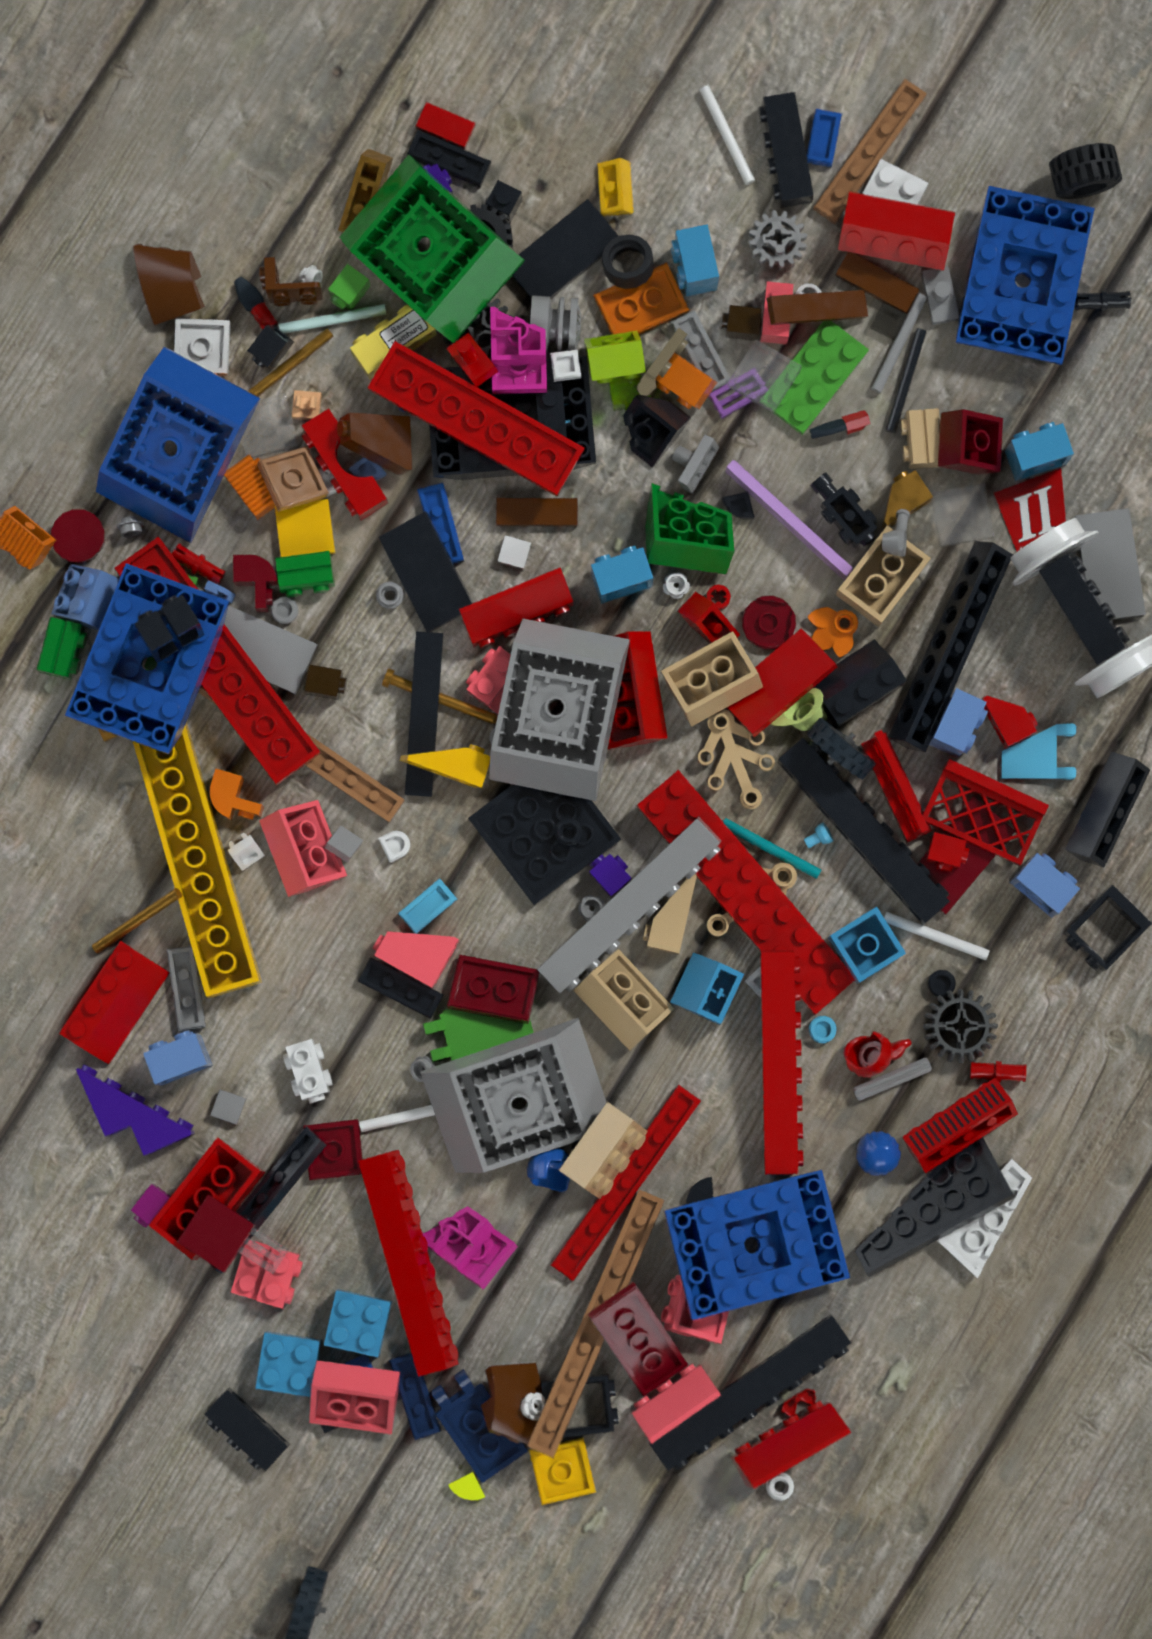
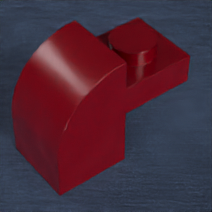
(257, 572)

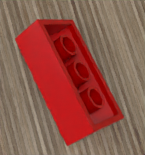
(896, 230)
(504, 611)
(639, 706)
(114, 1002)
(219, 1173)
(790, 1444)

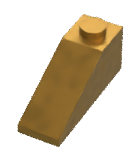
(368, 179)

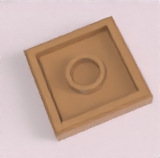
(292, 478)

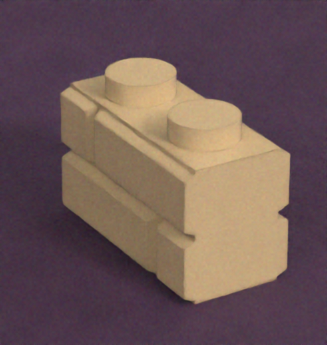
(922, 438)

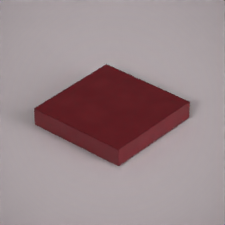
(341, 1152)
(216, 1233)

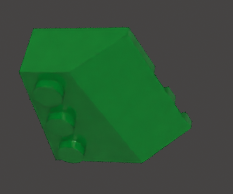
(687, 533)

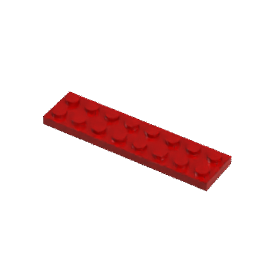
(476, 418)

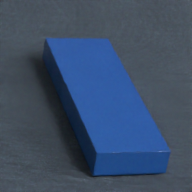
(436, 503)

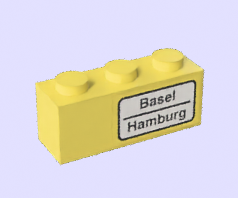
(406, 328)

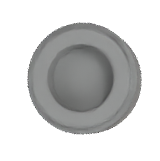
(284, 610)

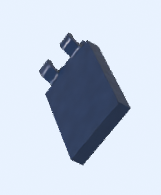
(467, 1427)

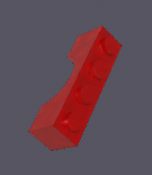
(362, 493)

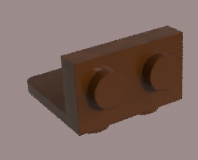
(282, 294)

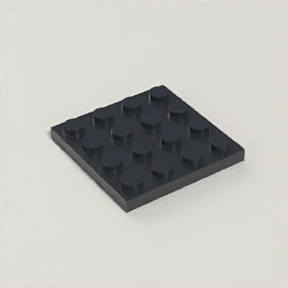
(522, 835)

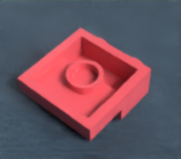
(489, 683)
(268, 1288)
(678, 1318)

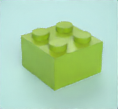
(615, 356)

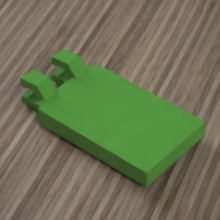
(472, 1033)

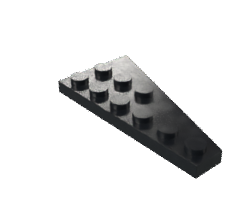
(943, 1202)

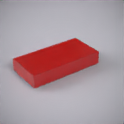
(445, 125)

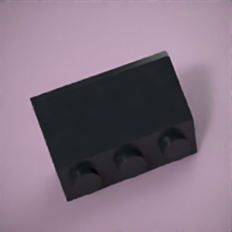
(859, 683)

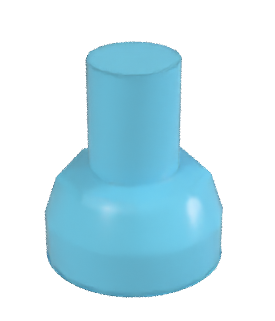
(821, 835)

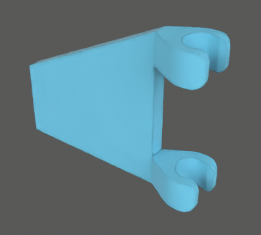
(1038, 756)

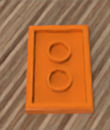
(644, 306)

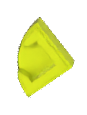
(467, 1487)

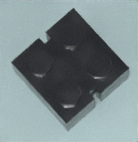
(180, 618)

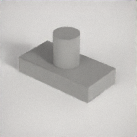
(940, 296)
(695, 462)

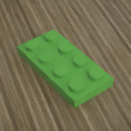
(826, 364)

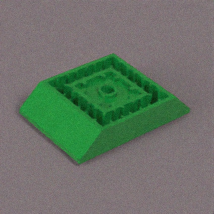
(464, 258)

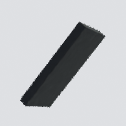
(564, 252)
(426, 571)

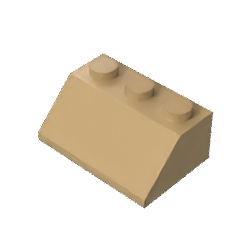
(623, 999)

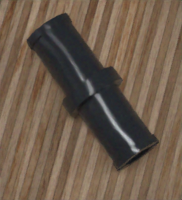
(1103, 300)

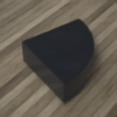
(739, 505)
(701, 1190)

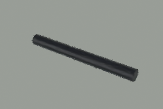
(906, 380)

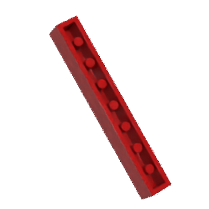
(779, 1062)
(409, 1262)

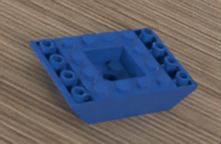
(1032, 239)
(205, 422)
(115, 687)
(794, 1239)

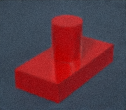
(472, 360)

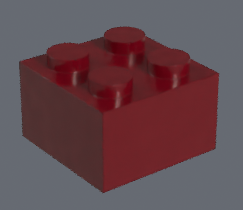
(970, 442)

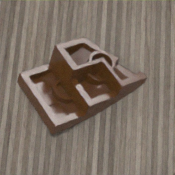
(167, 281)
(508, 1388)

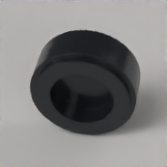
(941, 982)

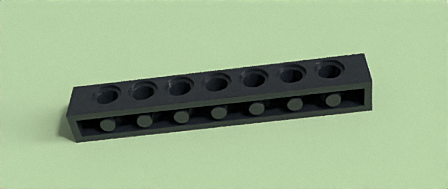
(950, 646)

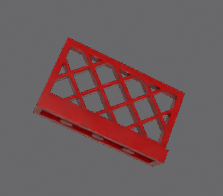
(896, 787)
(999, 794)

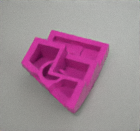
(518, 355)
(470, 1245)

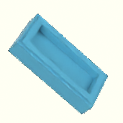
(427, 906)

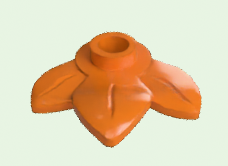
(829, 631)

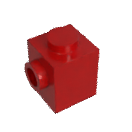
(947, 852)

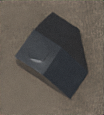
(653, 426)

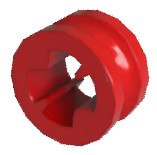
(718, 589)

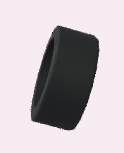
(628, 279)

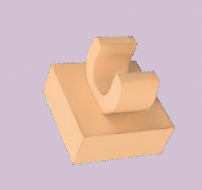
(306, 404)

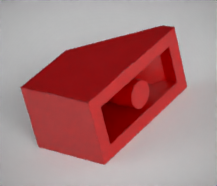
(706, 618)
(1009, 721)

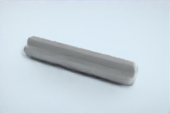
(892, 1079)

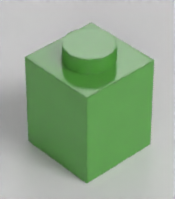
(348, 288)

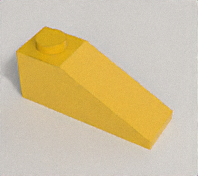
(459, 764)

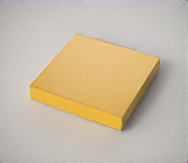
(305, 529)
(566, 1474)

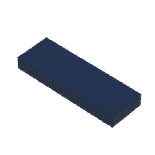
(415, 1398)

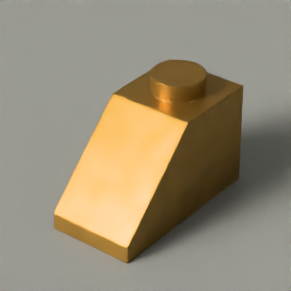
(906, 493)

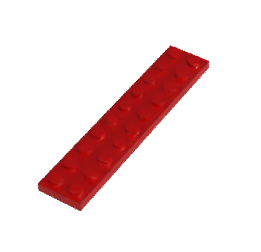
(240, 687)
(749, 892)

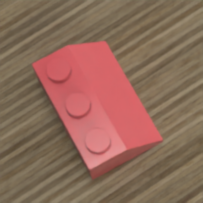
(298, 847)
(354, 1397)
(674, 1402)

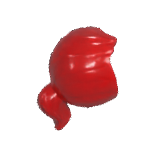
(872, 1054)

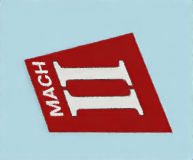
(1032, 507)

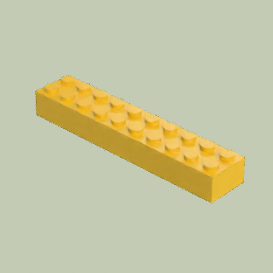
(198, 867)

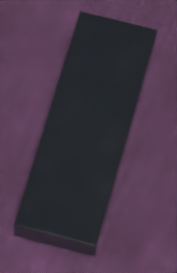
(449, 157)
(400, 988)

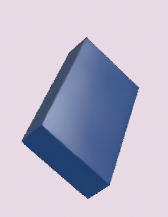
(823, 137)

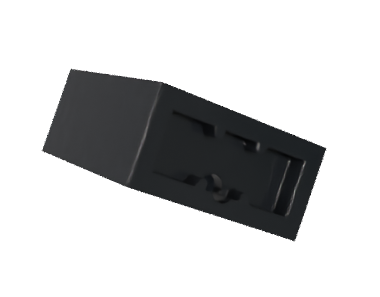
(1126, 909)
(611, 1413)

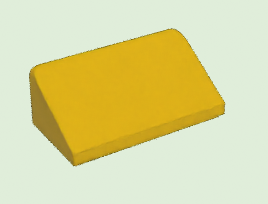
(615, 187)

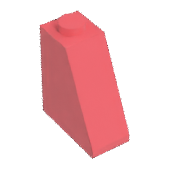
(416, 954)

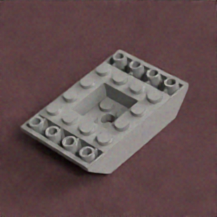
(566, 749)
(477, 1091)

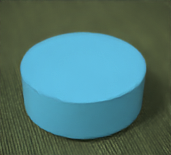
(822, 1029)

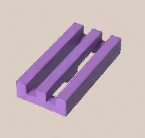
(719, 404)

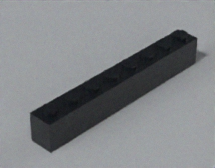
(863, 831)
(752, 1391)

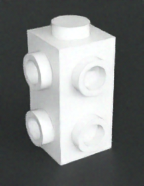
(310, 1079)

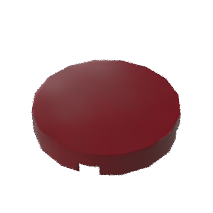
(78, 536)
(768, 622)

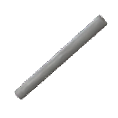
(899, 342)

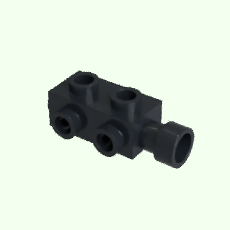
(852, 514)

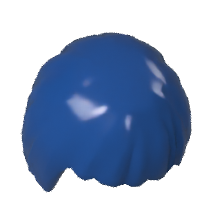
(878, 1153)
(544, 1170)

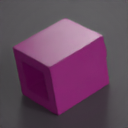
(149, 1205)

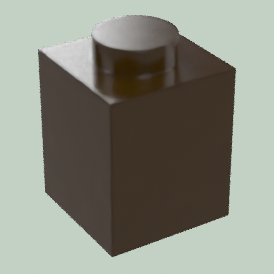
(742, 322)
(325, 682)

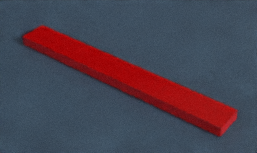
(626, 1184)

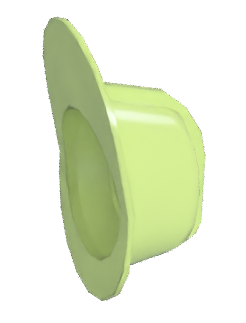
(804, 712)

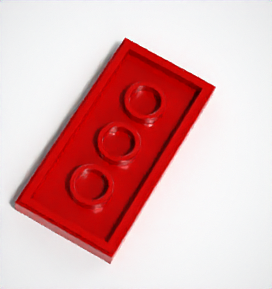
(785, 679)

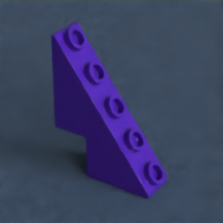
(120, 1111)

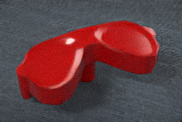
(790, 1405)

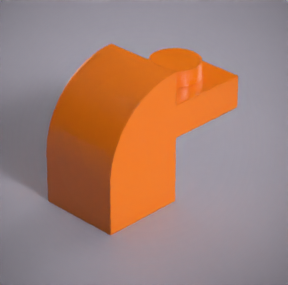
(225, 796)

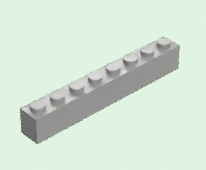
(629, 905)

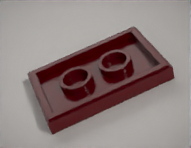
(493, 989)

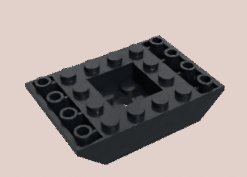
(459, 462)

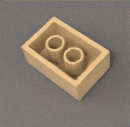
(881, 580)
(712, 678)
(604, 1151)

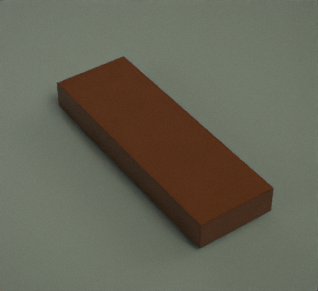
(877, 282)
(537, 512)

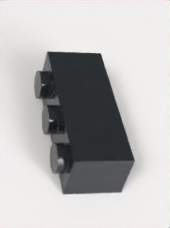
(246, 1430)

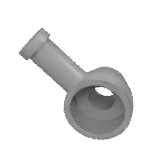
(896, 540)

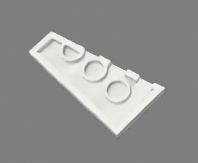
(977, 1239)

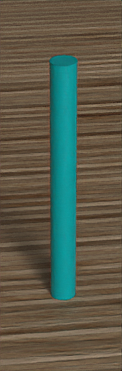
(772, 849)

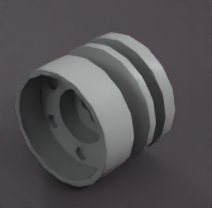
(558, 323)

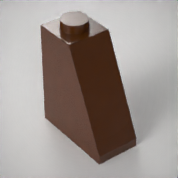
(378, 439)

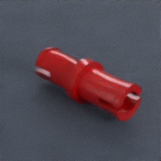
(198, 564)
(999, 1071)

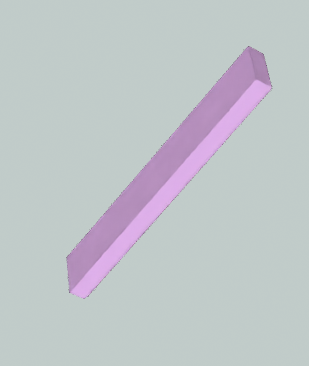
(789, 520)

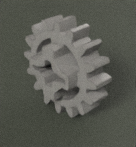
(768, 243)

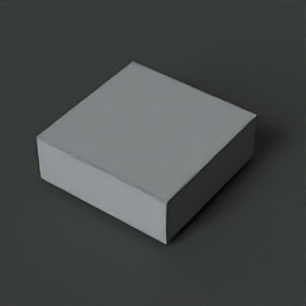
(344, 844)
(228, 1107)

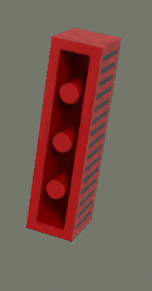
(960, 1125)

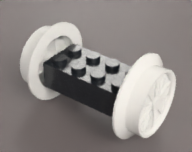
(1078, 598)

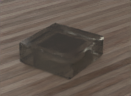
(888, 321)

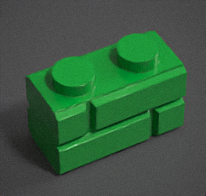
(305, 573)
(61, 649)

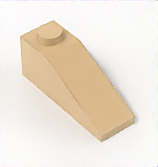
(670, 922)

